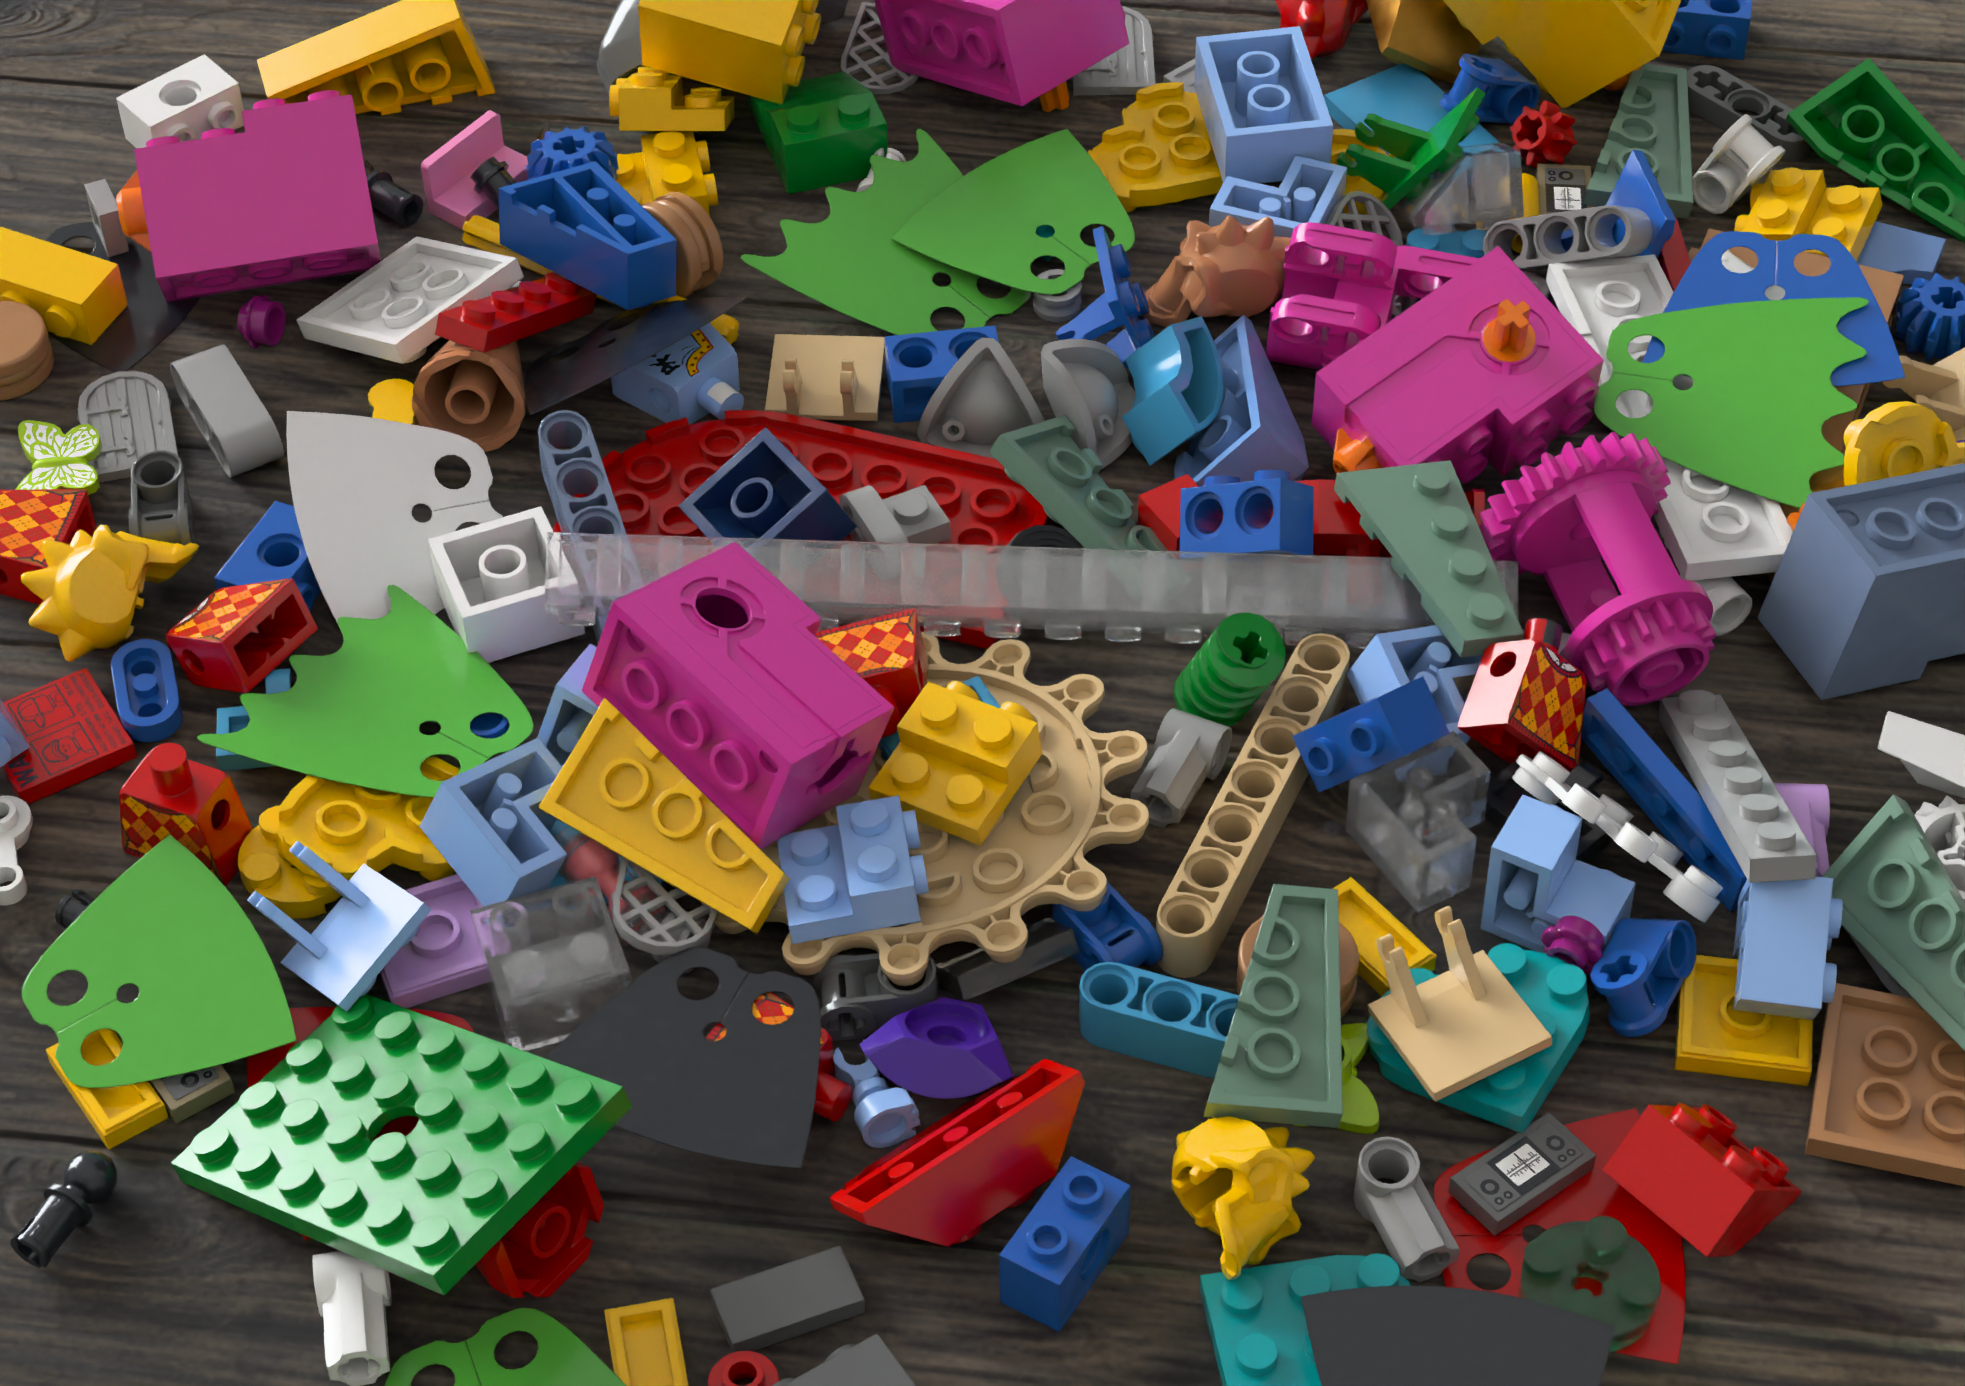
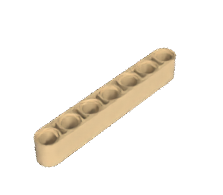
(1249, 808)

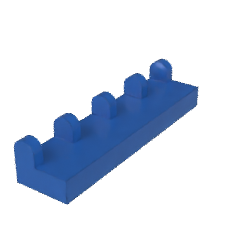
(1661, 792)

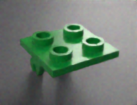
(1416, 150)

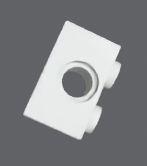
(182, 104)

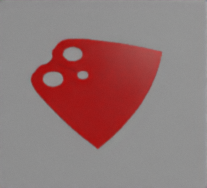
(1583, 1200)

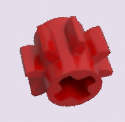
(1543, 134)

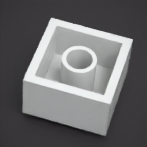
(495, 585)

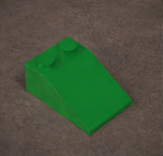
(821, 131)

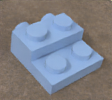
(853, 872)

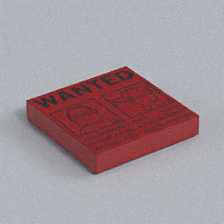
(68, 734)

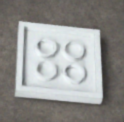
(397, 302)

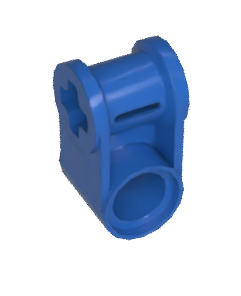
(1503, 87)
(1111, 933)
(1644, 971)

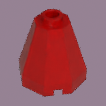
(547, 1240)

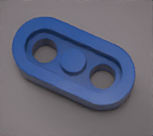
(146, 690)

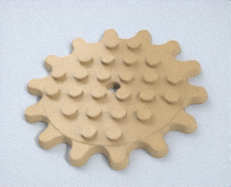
(1032, 849)

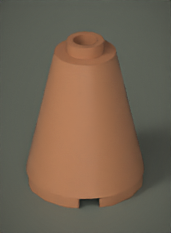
(472, 393)

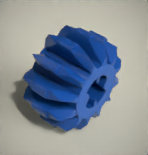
(569, 150)
(1932, 317)

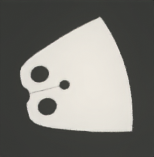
(356, 499)

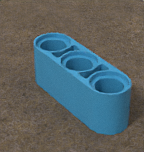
(1155, 1017)

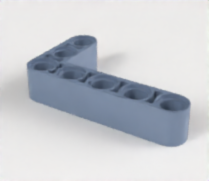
(575, 473)

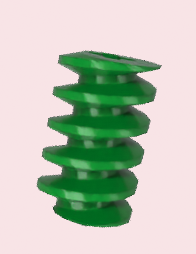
(1231, 669)

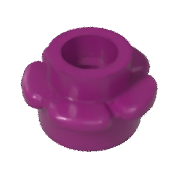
(261, 321)
(1574, 942)

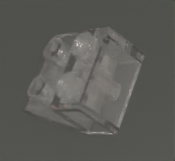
(1476, 189)
(550, 961)

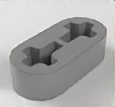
(871, 517)

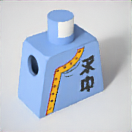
(685, 379)

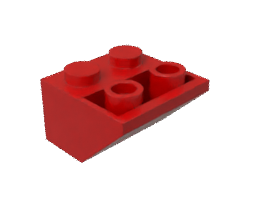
(1701, 1177)

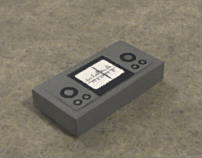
(1521, 1173)

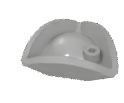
(1093, 391)
(978, 402)

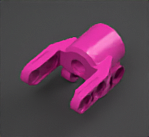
(1346, 290)

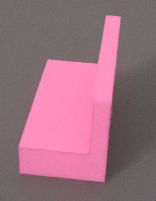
(448, 171)

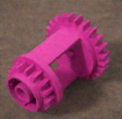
(1594, 508)

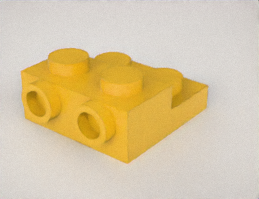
(656, 103)
(668, 164)
(1799, 203)
(959, 760)

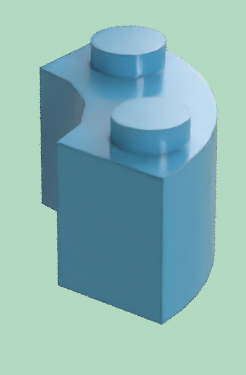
(1175, 388)

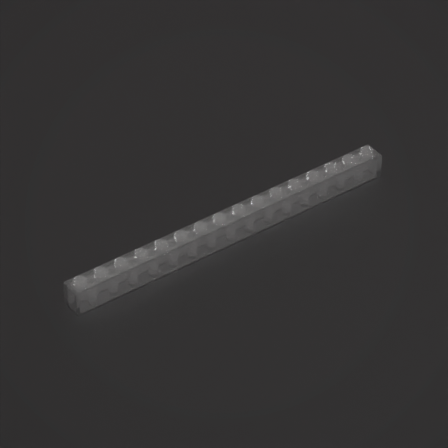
(1019, 586)

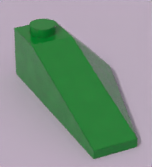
(1887, 144)

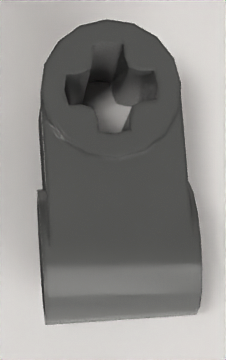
(161, 499)
(867, 995)

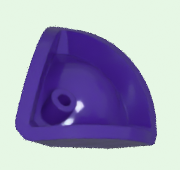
(940, 1050)

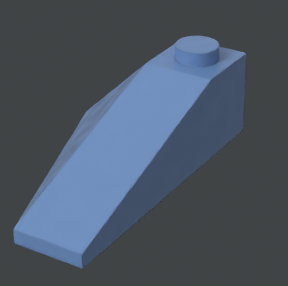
(1254, 419)

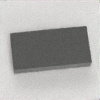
(787, 1300)

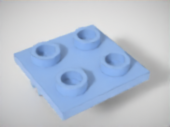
(356, 935)

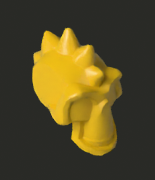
(96, 586)
(1240, 1186)

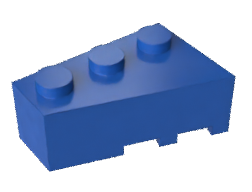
(590, 234)

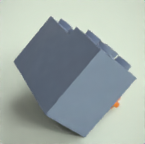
(1872, 582)

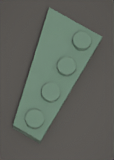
(1655, 121)
(1069, 486)
(1436, 546)
(1906, 911)
(1287, 1022)

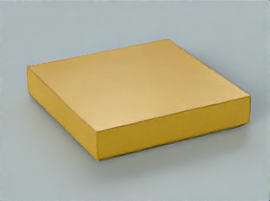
(1735, 1042)

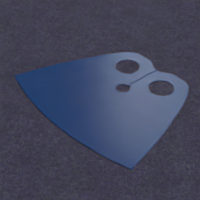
(1712, 284)

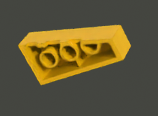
(384, 59)

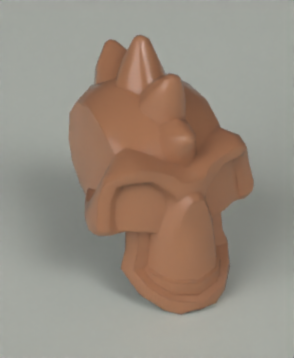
(1220, 272)

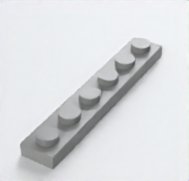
(1737, 788)

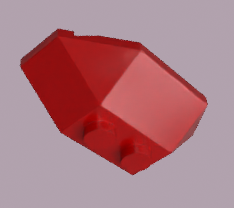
(971, 1160)

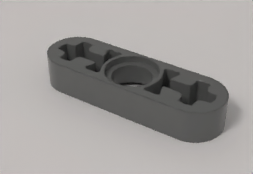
(1719, 94)

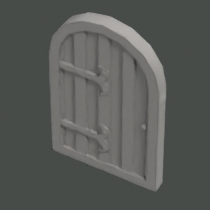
(1125, 69)
(131, 419)

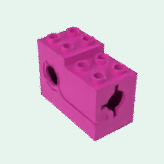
(740, 692)

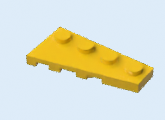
(652, 815)

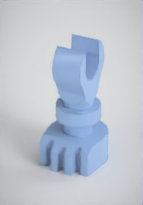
(881, 1112)

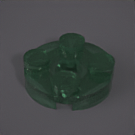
(1601, 1252)

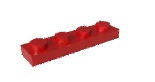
(515, 313)

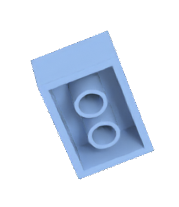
(1261, 102)

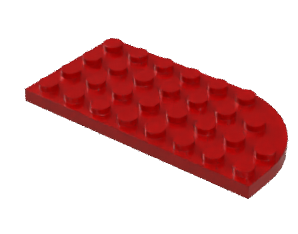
(680, 457)

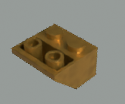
(1422, 36)

